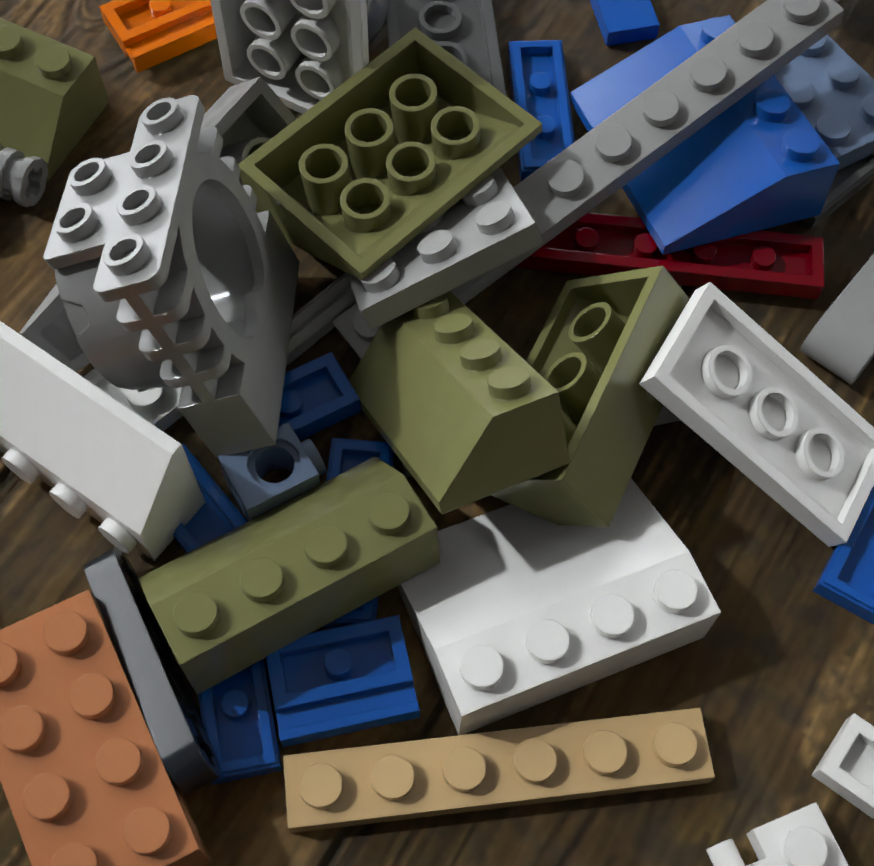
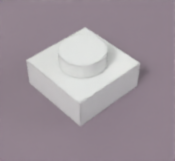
(850, 764)

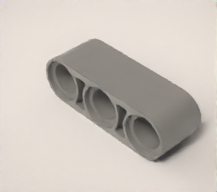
(845, 332)

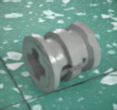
(21, 177)

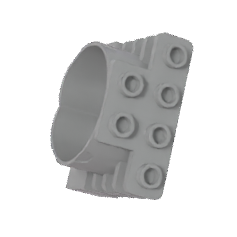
(179, 277)

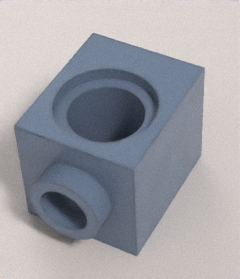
(246, 469)

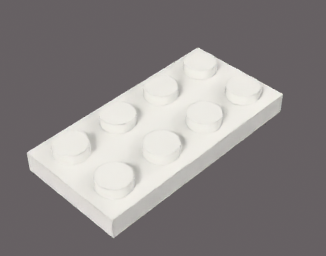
(765, 414)

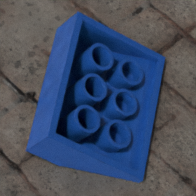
(734, 175)

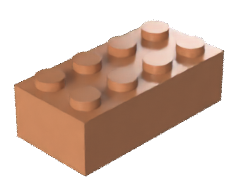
(80, 750)

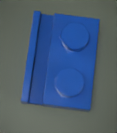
(342, 681)

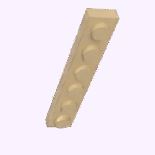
(496, 769)

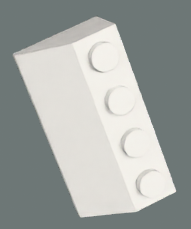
(92, 450)

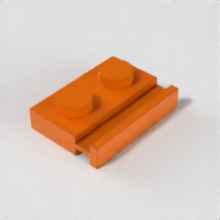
(158, 28)

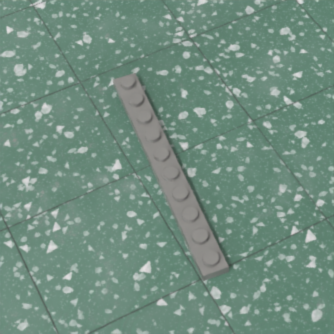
(649, 128)

